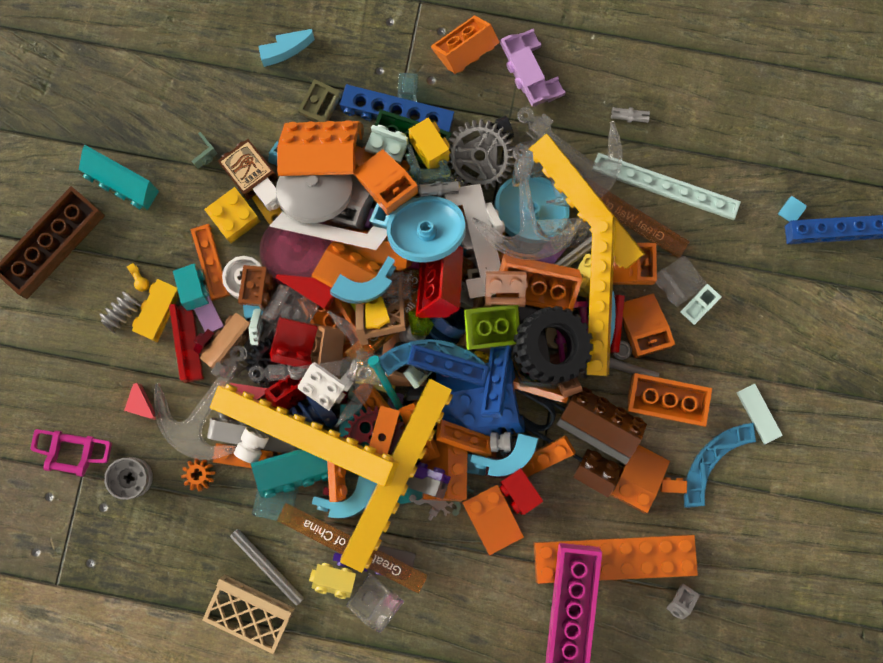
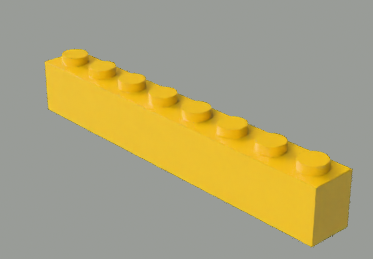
(583, 197)
(601, 294)

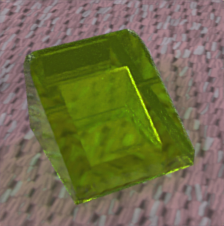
(419, 326)

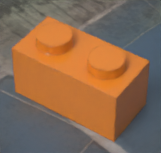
(673, 486)

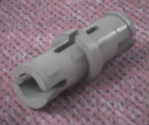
(630, 114)
(439, 188)

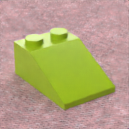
(491, 326)

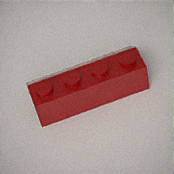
(440, 286)

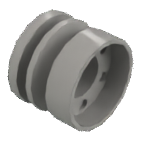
(121, 486)

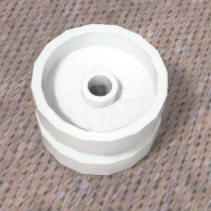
(233, 273)

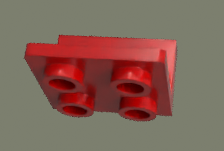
(293, 342)

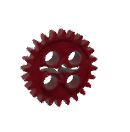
(370, 417)

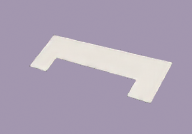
(371, 240)
(486, 255)

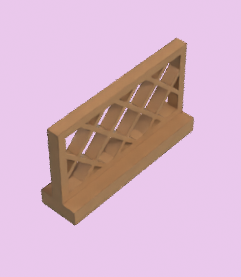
(364, 334)

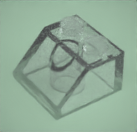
(289, 305)
(374, 603)

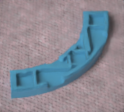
(399, 355)
(708, 458)

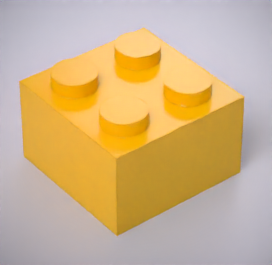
(429, 143)
(232, 215)

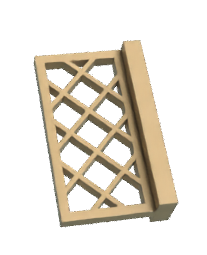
(251, 597)

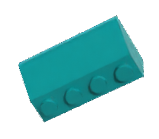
(117, 178)
(288, 472)

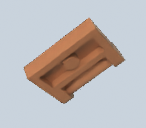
(505, 283)

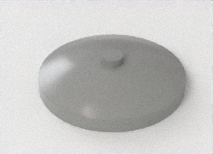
(314, 196)

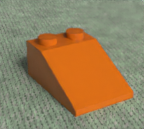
(640, 479)
(493, 519)

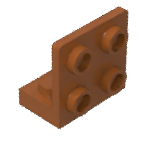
(256, 286)

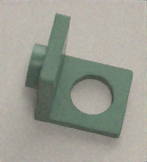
(206, 156)

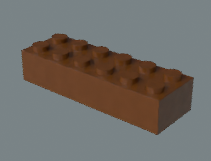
(49, 242)

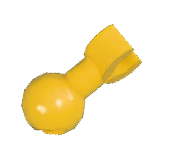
(141, 283)

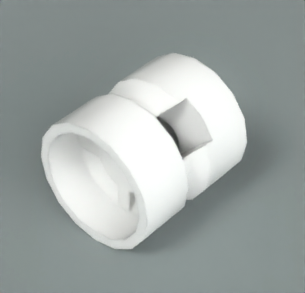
(251, 445)

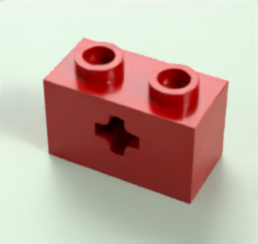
(284, 393)

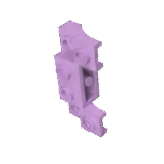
(526, 69)

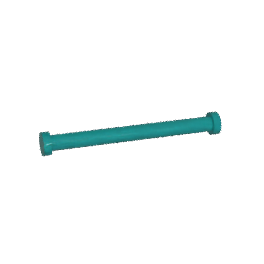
(374, 362)

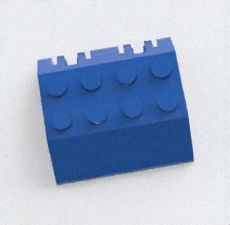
(467, 405)

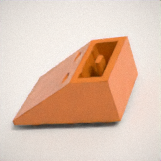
(386, 181)
(641, 272)
(646, 326)

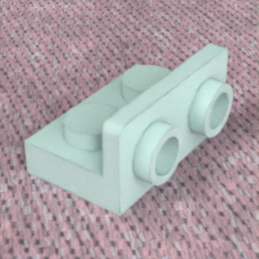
(391, 142)

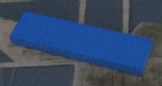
(447, 365)
(496, 381)

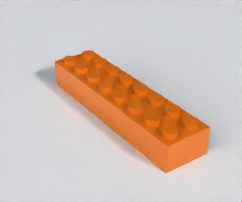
(627, 557)

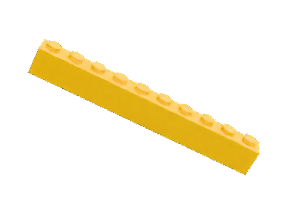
(305, 435)
(384, 499)

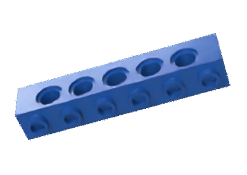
(353, 95)
(834, 229)

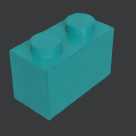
(191, 287)

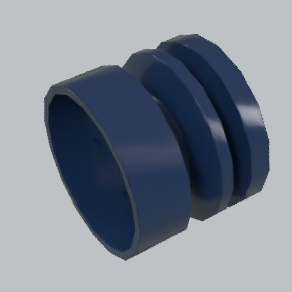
(449, 328)
(316, 413)

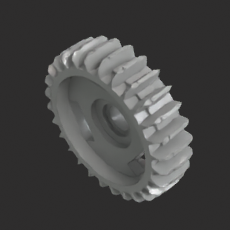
(488, 143)

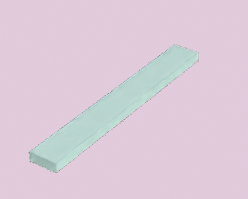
(676, 189)

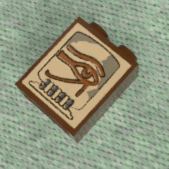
(246, 168)

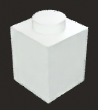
(267, 194)

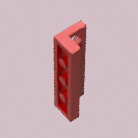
(184, 335)

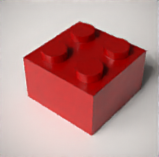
(521, 492)

